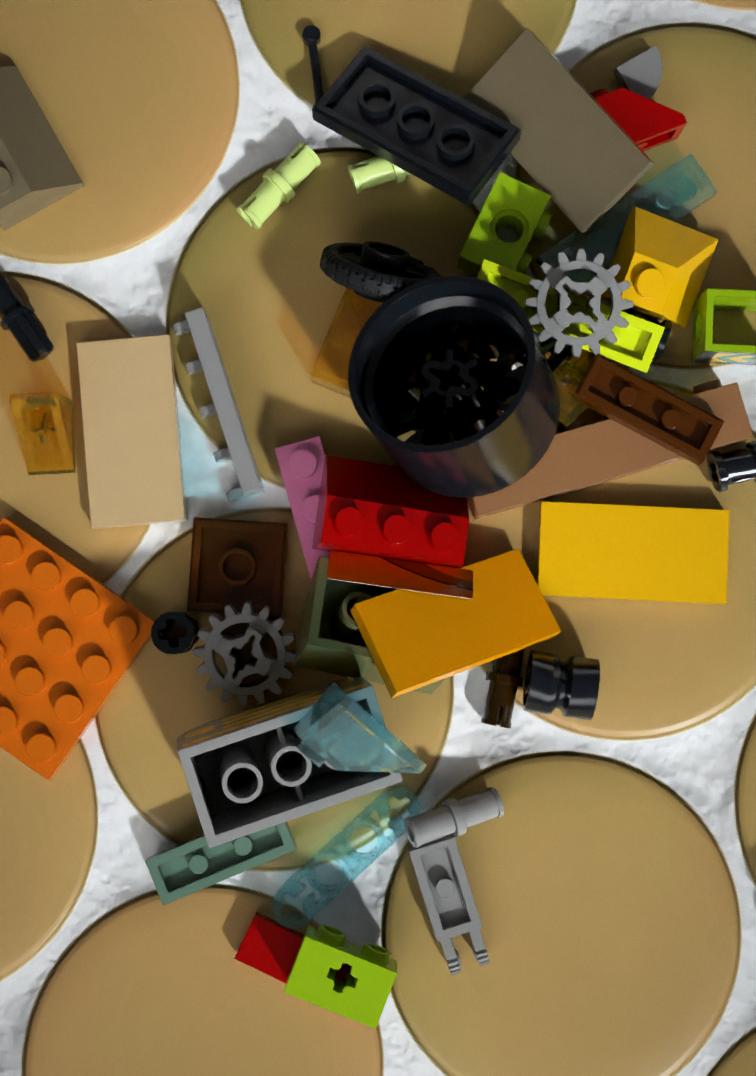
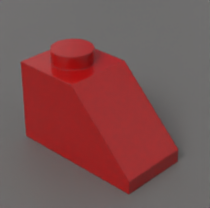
(641, 118)

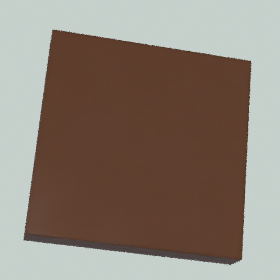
(236, 565)

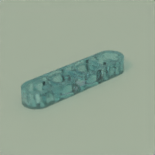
(350, 860)

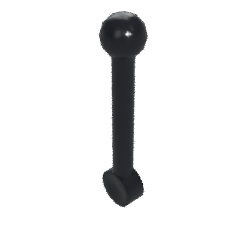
(311, 38)

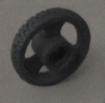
(373, 268)

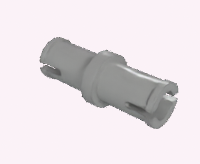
(454, 817)

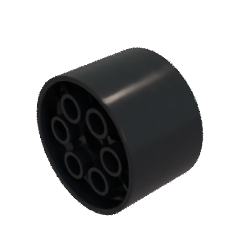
(420, 334)

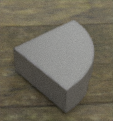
(641, 73)

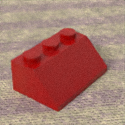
(387, 515)

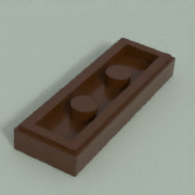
(648, 409)

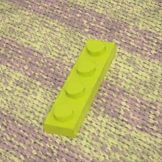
(634, 345)

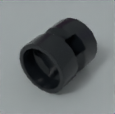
(561, 685)

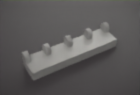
(223, 403)

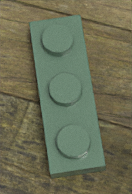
(196, 866)

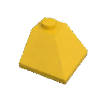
(663, 265)

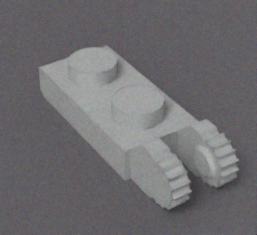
(448, 898)

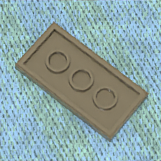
(565, 134)

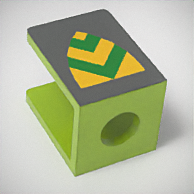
(702, 334)

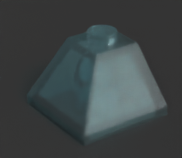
(352, 738)

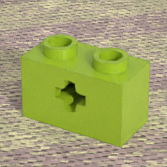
(360, 994)

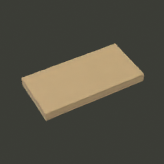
(131, 432)

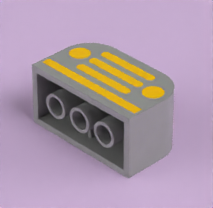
(253, 776)

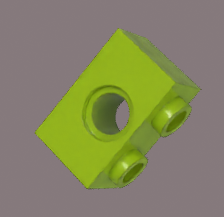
(511, 205)

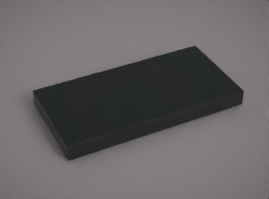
(416, 125)

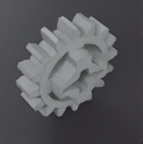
(594, 288)
(224, 644)

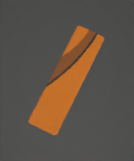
(400, 574)

